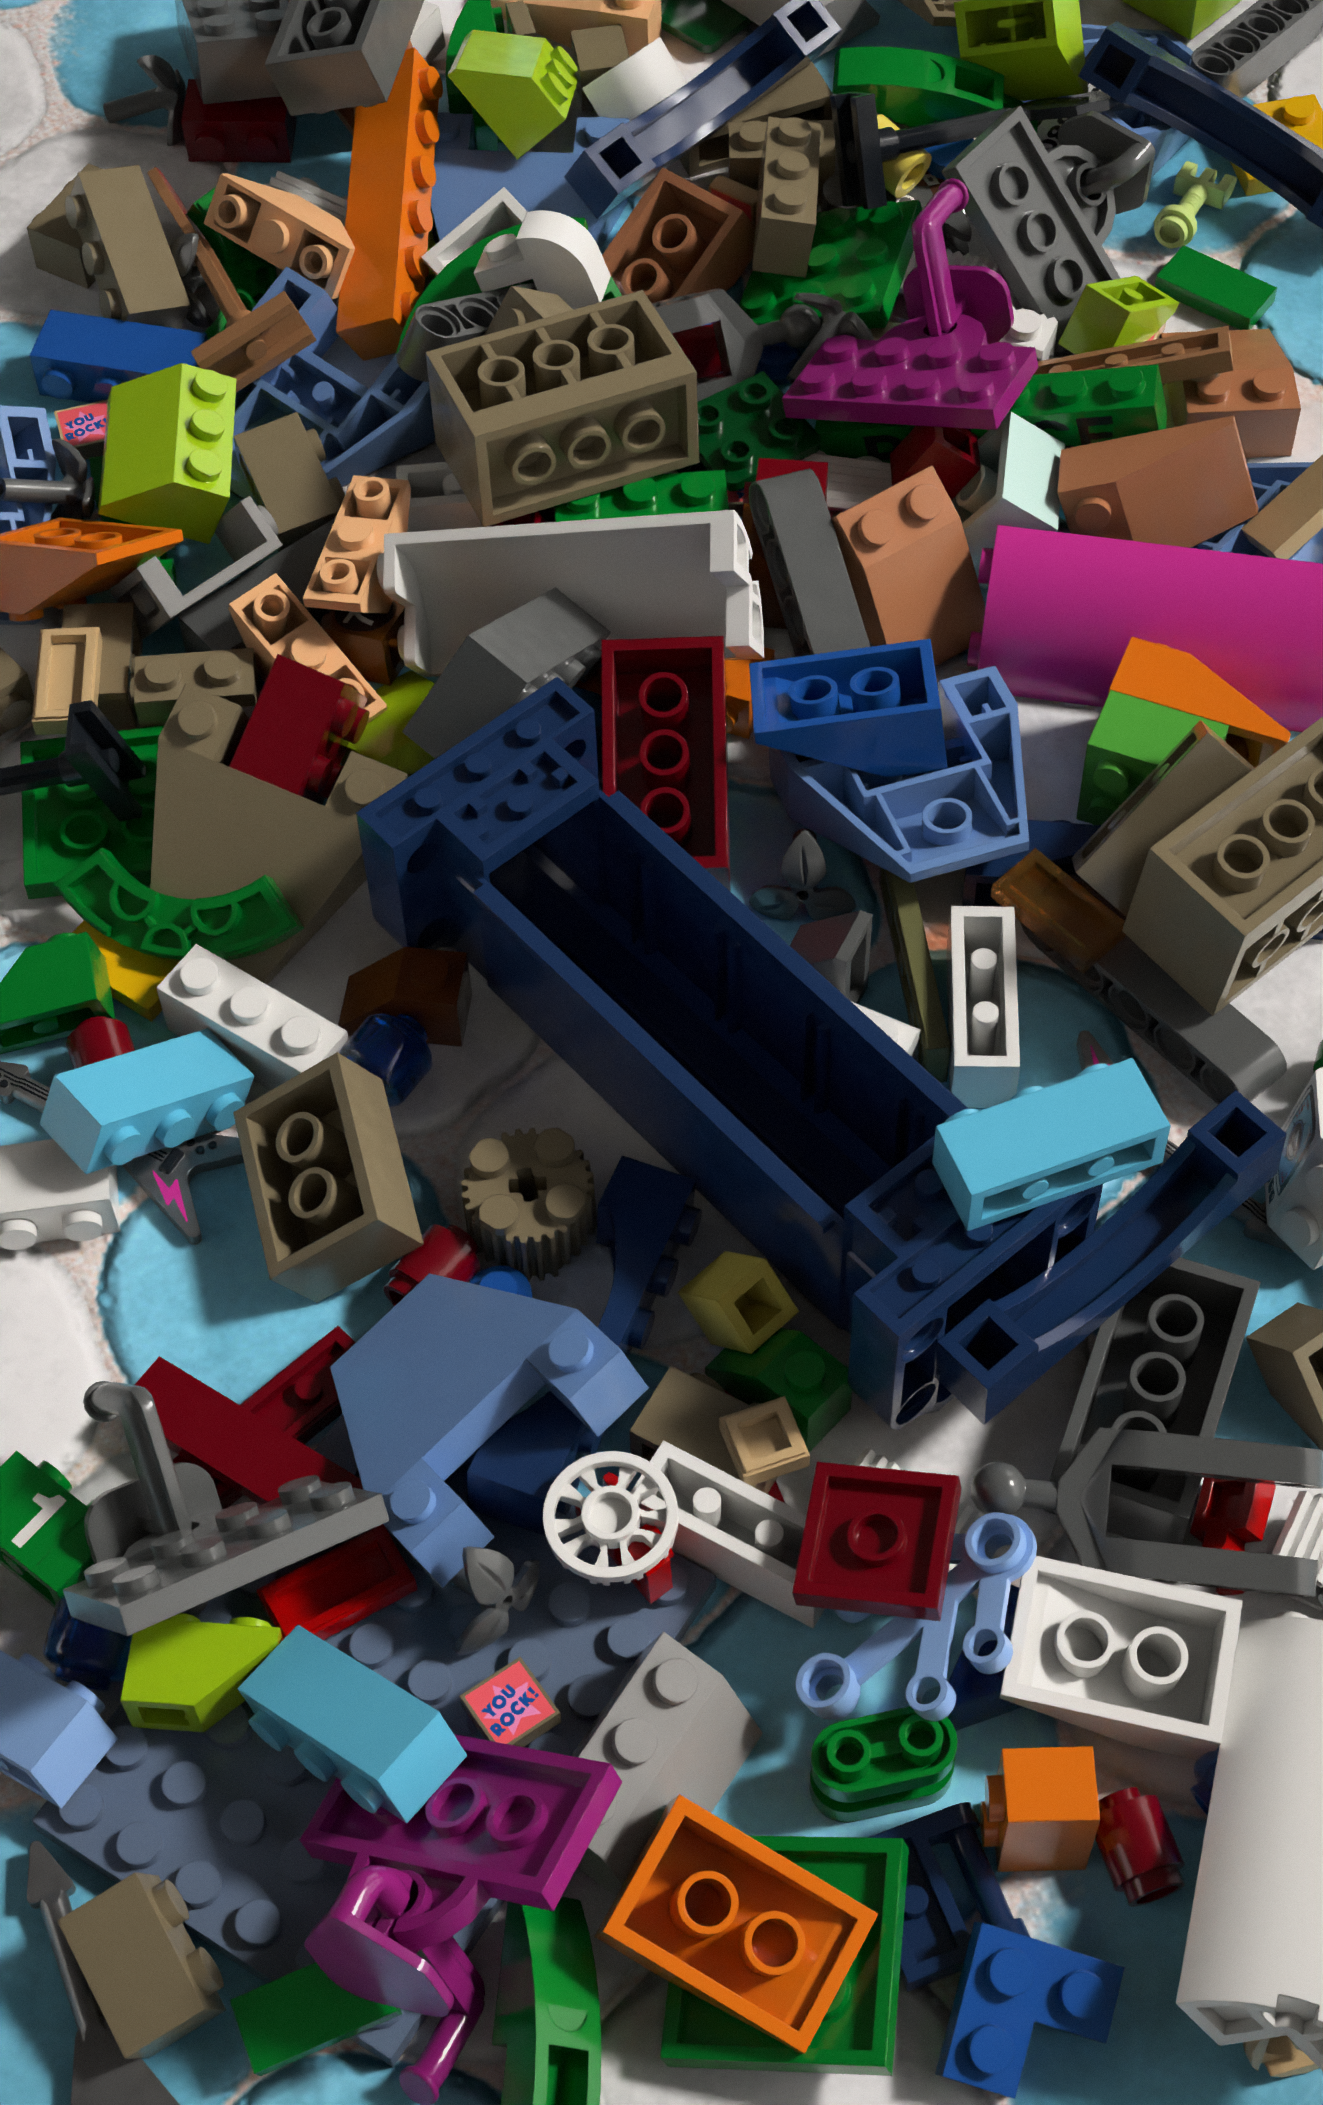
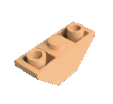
(282, 230)
(348, 563)
(278, 623)

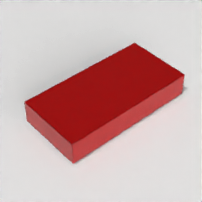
(339, 1586)

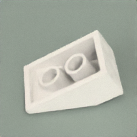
(1123, 1656)

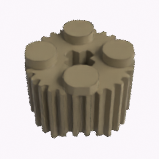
(529, 1200)

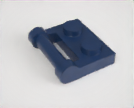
(932, 1926)

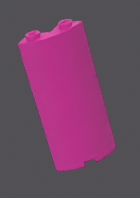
(1073, 601)

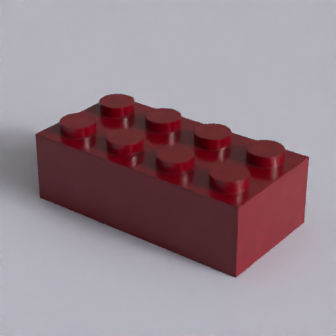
(670, 739)

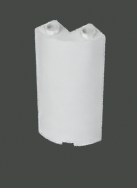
(626, 572)
(1259, 1885)

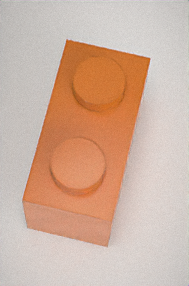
(1041, 1809)

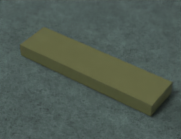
(916, 972)

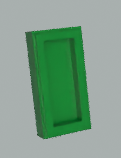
(1215, 288)
(301, 2017)

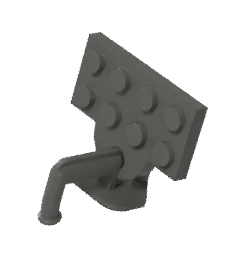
(1035, 204)
(169, 1544)

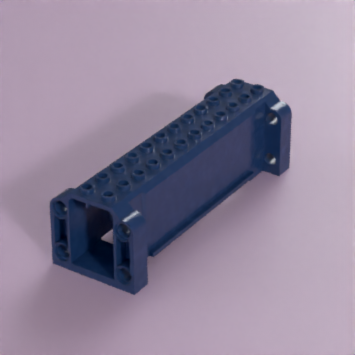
(703, 1037)

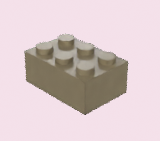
(327, 1178)

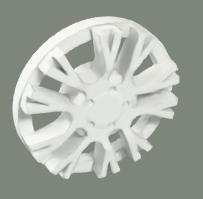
(610, 1517)

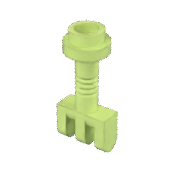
(1177, 224)

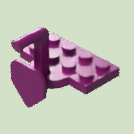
(937, 365)
(496, 1828)

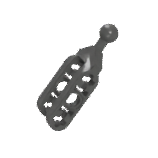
(736, 334)
(1083, 1500)

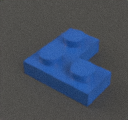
(1008, 1987)

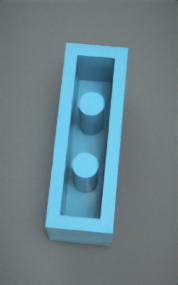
(145, 1100)
(1049, 1143)
(351, 1725)

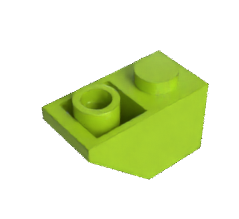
(189, 1670)

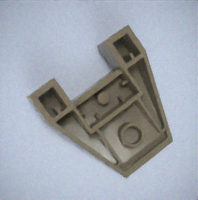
(229, 828)

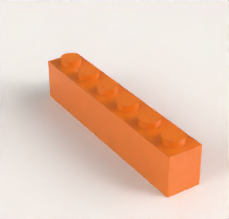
(390, 209)

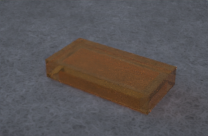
(1059, 910)

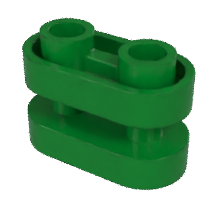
(881, 1764)

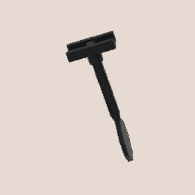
(864, 147)
(92, 756)

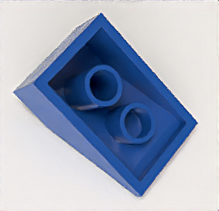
(854, 708)

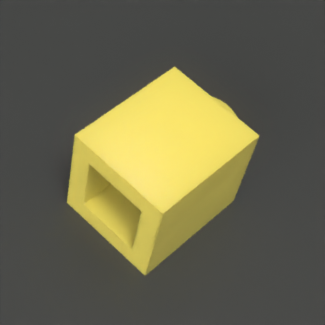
(738, 1301)

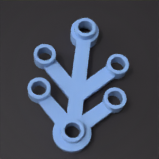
(974, 1570)

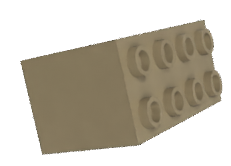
(564, 407)
(1238, 879)

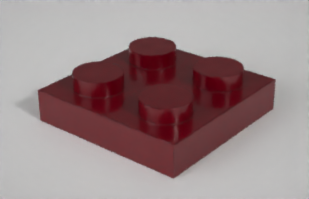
(877, 1541)

